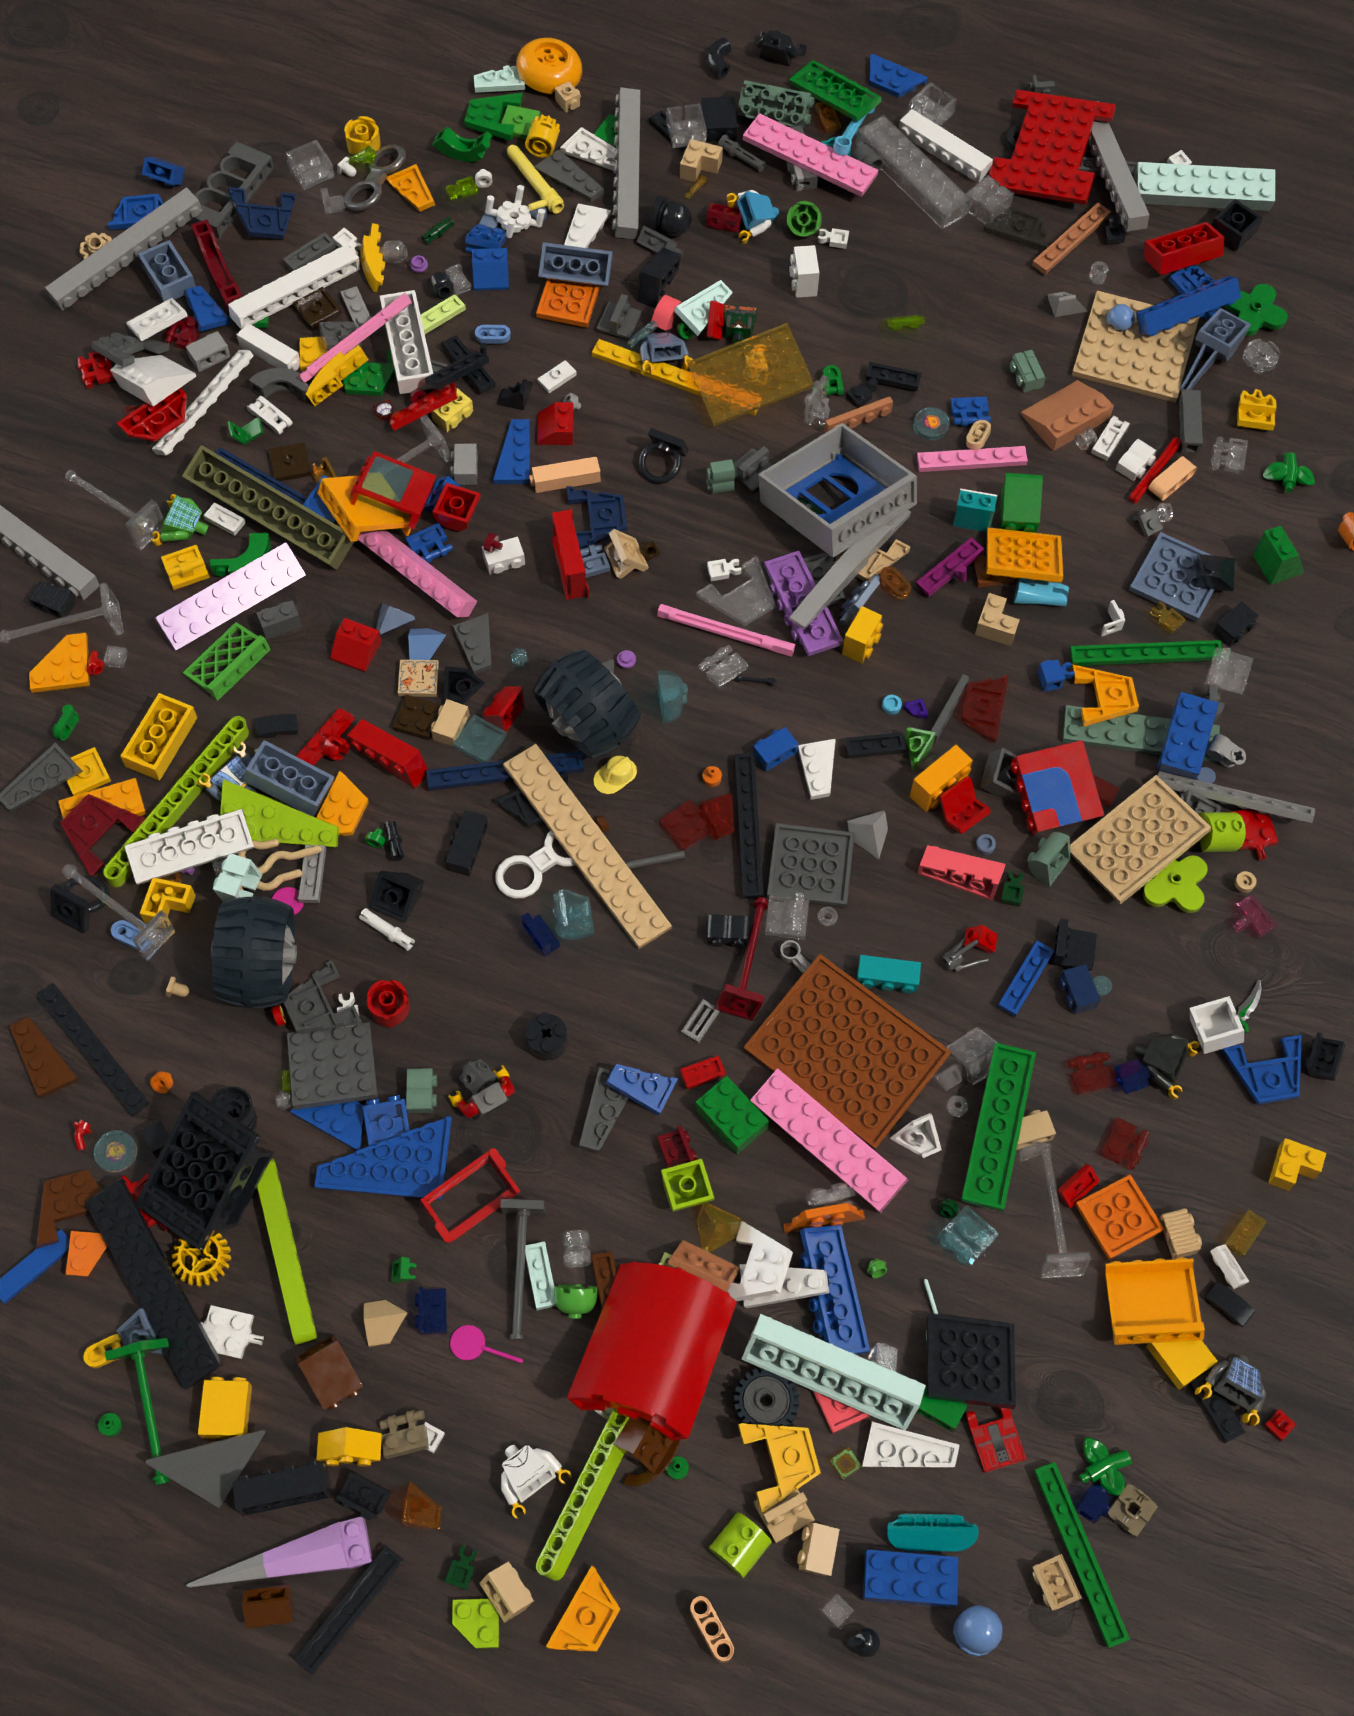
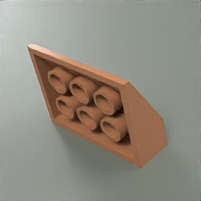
(1068, 413)

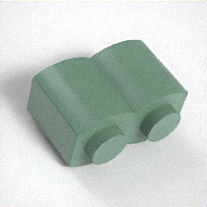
(721, 477)
(420, 1090)

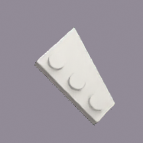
(817, 766)

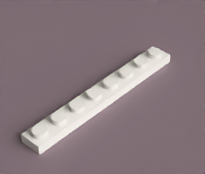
(203, 401)

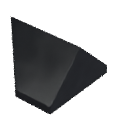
(516, 396)
(460, 684)

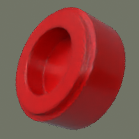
(278, 1015)

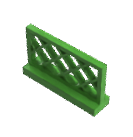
(236, 667)

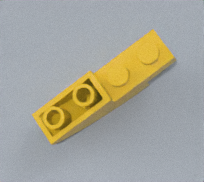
(372, 259)
(330, 376)

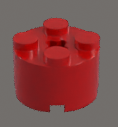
(392, 993)

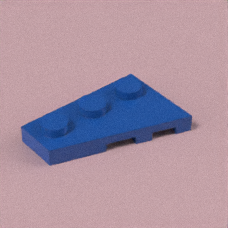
(205, 309)
(642, 1087)

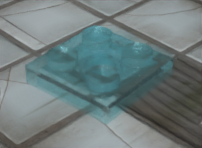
(480, 739)

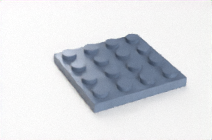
(1171, 577)

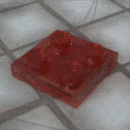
(685, 825)

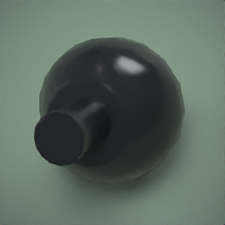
(865, 1642)

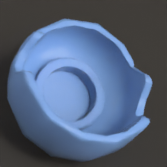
(1120, 317)

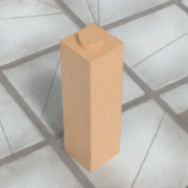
(565, 474)

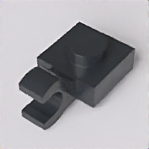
(1113, 232)
(862, 394)

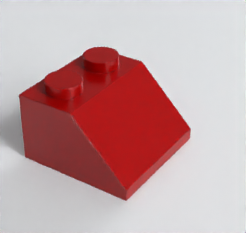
(556, 424)
(355, 645)
(505, 707)

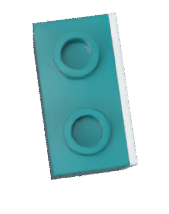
(974, 510)

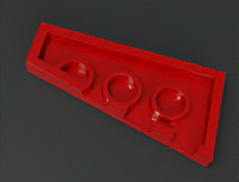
(424, 406)

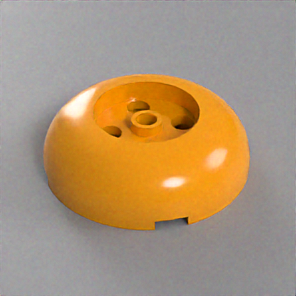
(558, 64)

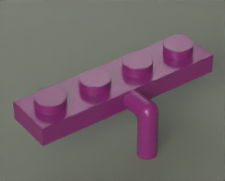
(951, 567)

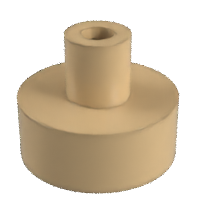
(1245, 882)

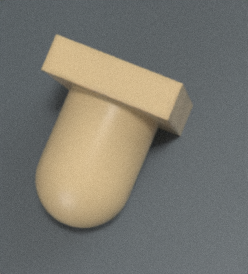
(176, 988)

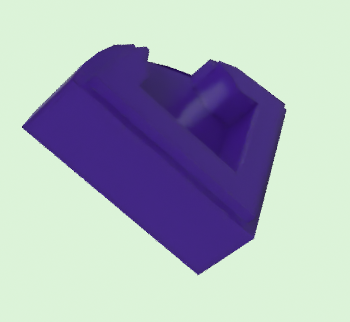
(916, 708)

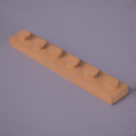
(1071, 238)

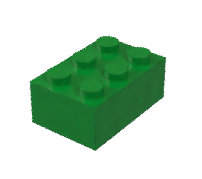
(731, 1115)

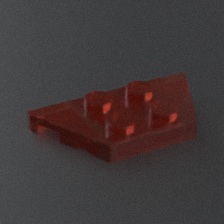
(984, 706)

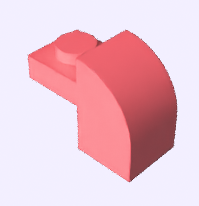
(664, 312)

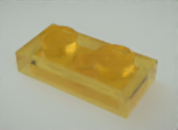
(1245, 1233)

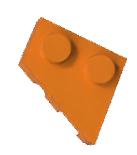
(84, 1252)

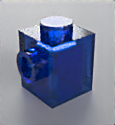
(1132, 1076)
(1094, 1503)

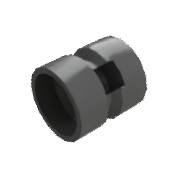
(866, 155)

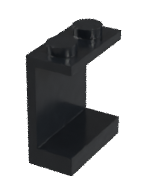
(719, 117)

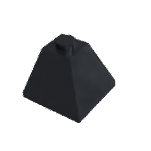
(1215, 572)
(396, 894)

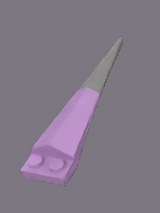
(328, 1549)

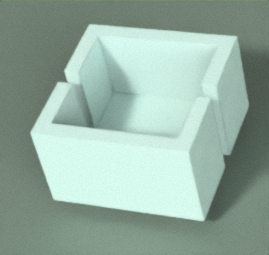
(236, 873)

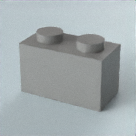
(208, 351)
(465, 464)

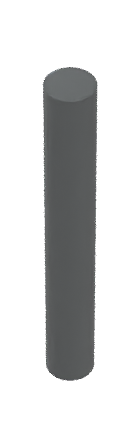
(655, 859)

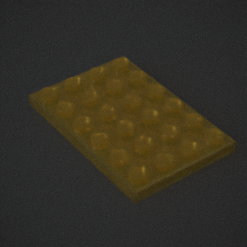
(750, 374)

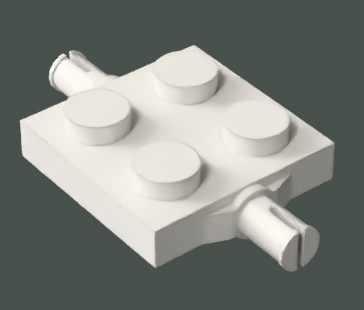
(230, 1331)

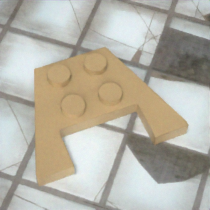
(881, 559)

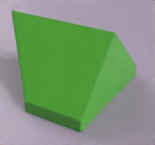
(919, 745)

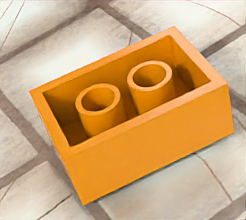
(940, 777)

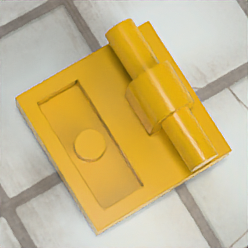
(185, 567)

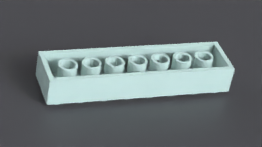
(1205, 185)
(833, 1372)

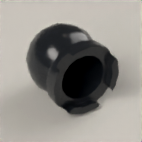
(671, 217)

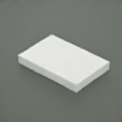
(156, 319)

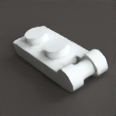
(1110, 438)

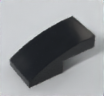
(272, 725)
(1230, 1303)

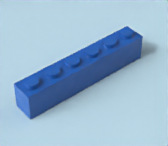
(1188, 305)

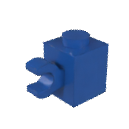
(1052, 675)

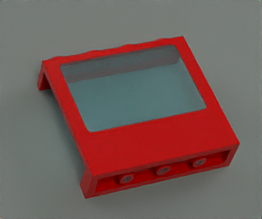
(394, 485)

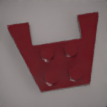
(90, 822)

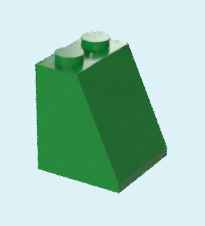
(1021, 502)
(1277, 556)

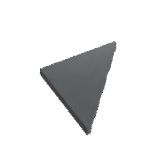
(209, 1467)

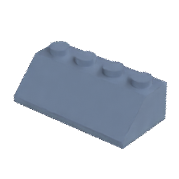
(575, 264)

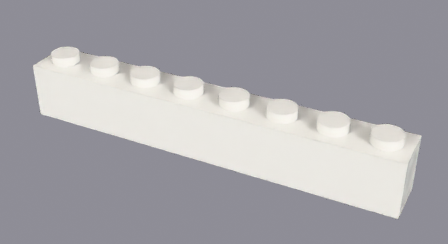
(294, 286)

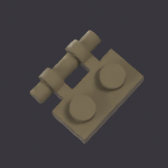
(406, 1440)

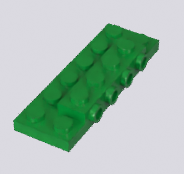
(835, 90)

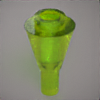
(366, 155)

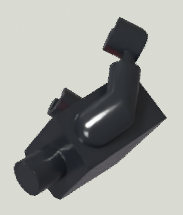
(778, 47)

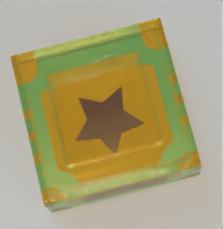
(846, 1463)

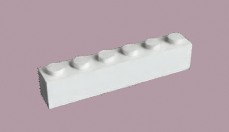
(945, 146)

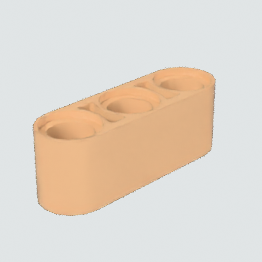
(1172, 478)
(703, 1620)

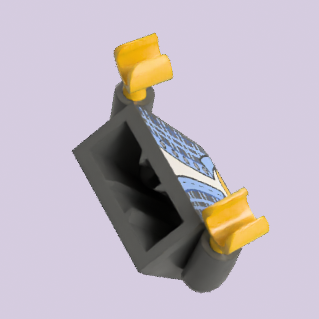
(1238, 1383)

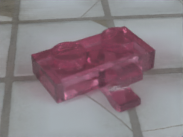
(1255, 916)

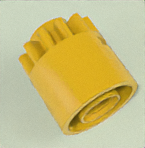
(542, 136)

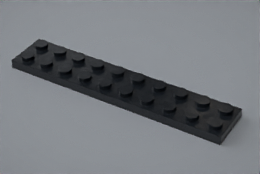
(153, 1283)

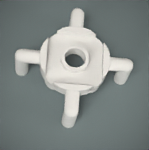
(516, 210)

